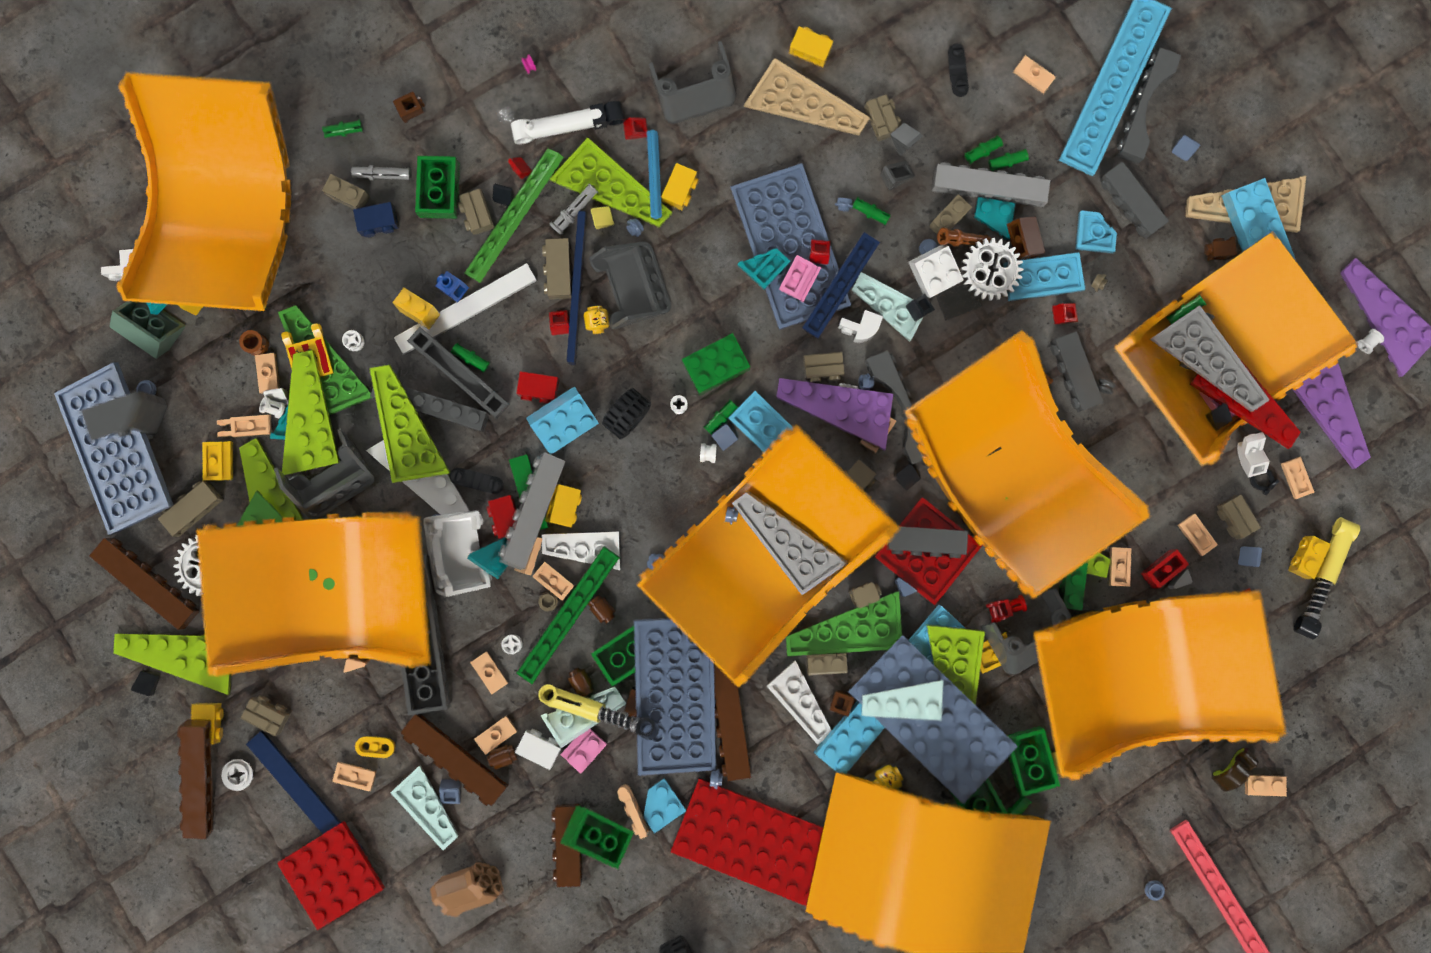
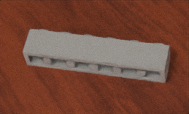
(991, 185)
(532, 511)

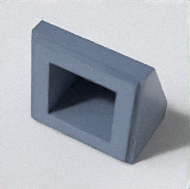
(1185, 147)
(724, 437)
(1250, 556)
(904, 588)
(450, 791)

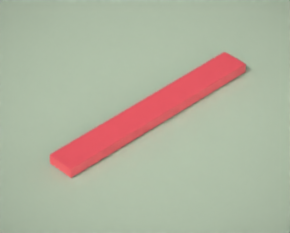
(1218, 888)

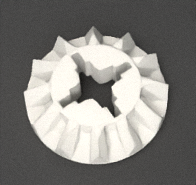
(234, 783)

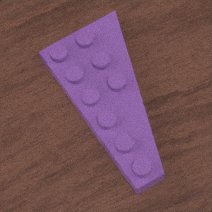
(1403, 329)
(1332, 408)
(849, 409)

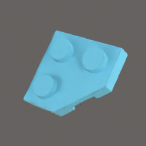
(1095, 233)
(662, 806)

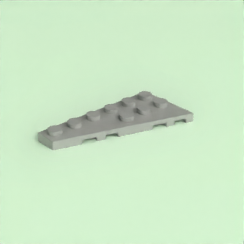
(1204, 350)
(795, 551)

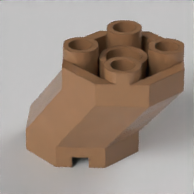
(467, 889)

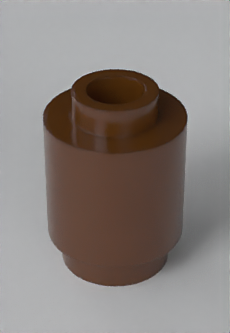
(602, 609)
(580, 682)
(502, 757)

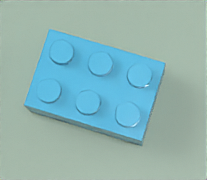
(562, 420)

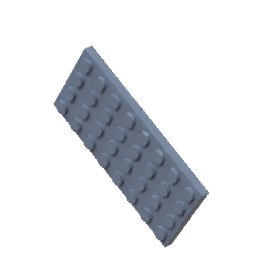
(784, 215)
(118, 468)
(677, 693)
(957, 749)

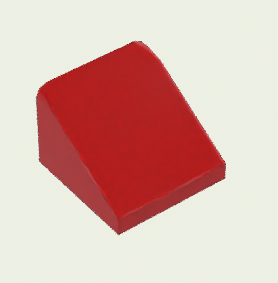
(635, 128)
(519, 167)
(820, 252)
(1064, 313)
(559, 322)

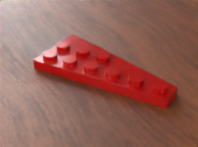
(1267, 418)

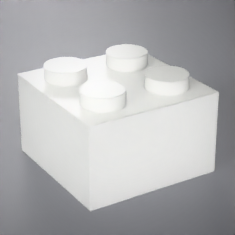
(936, 271)

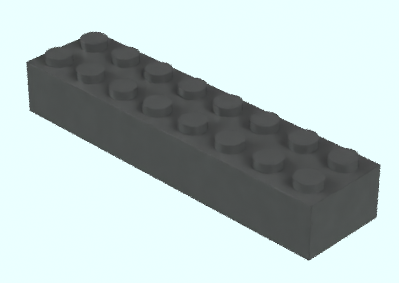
(427, 684)

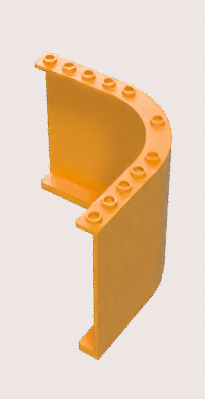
(211, 192)
(1268, 319)
(1058, 495)
(729, 587)
(270, 614)
(1159, 676)
(925, 871)

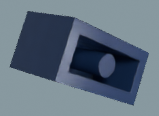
(376, 219)

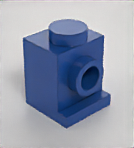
(449, 283)

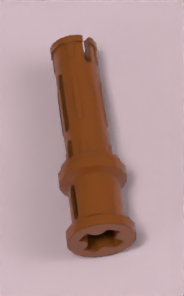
(957, 237)

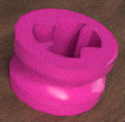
(528, 63)

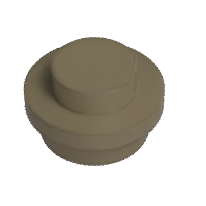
(1099, 282)
(548, 601)

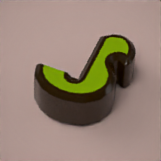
(1237, 770)

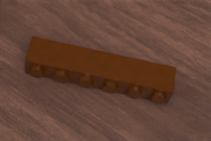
(144, 583)
(730, 728)
(454, 759)
(196, 779)

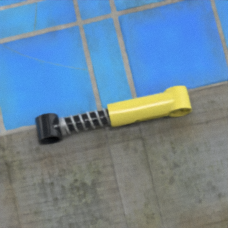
(1344, 534)
(596, 711)

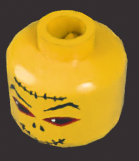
(596, 319)
(889, 777)

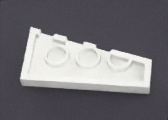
(581, 546)
(798, 699)

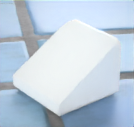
(278, 395)

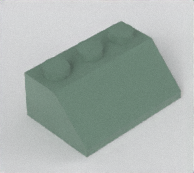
(147, 331)

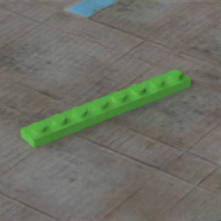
(513, 215)

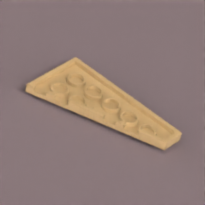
(796, 97)
(1287, 196)

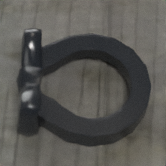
(1273, 482)

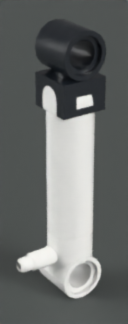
(596, 116)

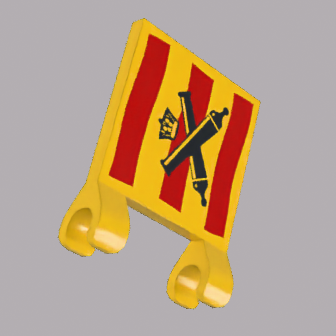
(316, 344)

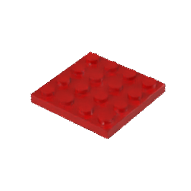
(926, 573)
(331, 875)

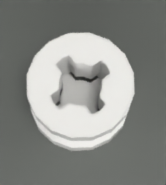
(349, 339)
(708, 453)
(510, 646)

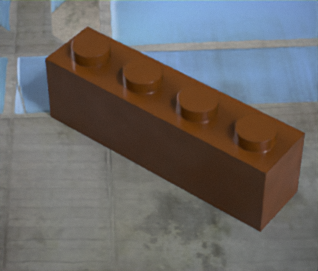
(568, 861)

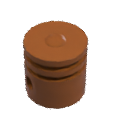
(254, 343)

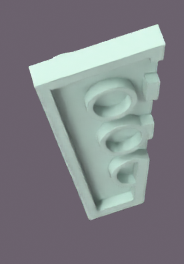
(887, 303)
(911, 702)
(567, 726)
(425, 807)

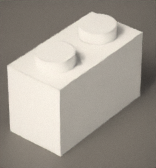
(538, 748)

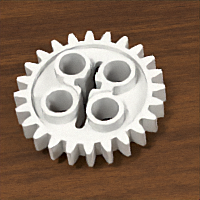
(975, 263)
(186, 567)

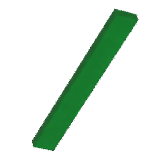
(568, 615)

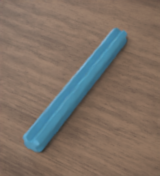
(654, 174)

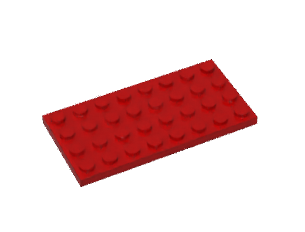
(749, 841)

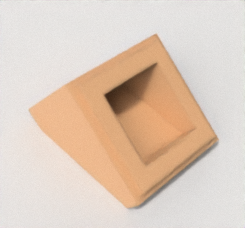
(354, 663)

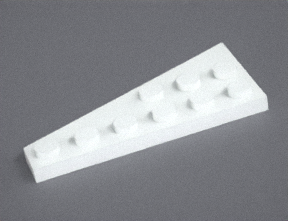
(435, 490)

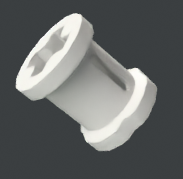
(1370, 341)
(674, 401)
(272, 407)

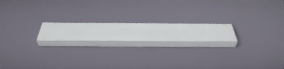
(472, 305)

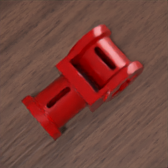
(1003, 608)

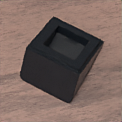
(502, 194)
(920, 307)
(1219, 416)
(907, 477)
(145, 683)

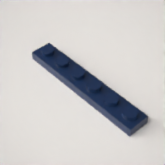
(840, 285)

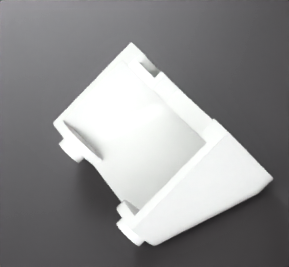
(449, 543)

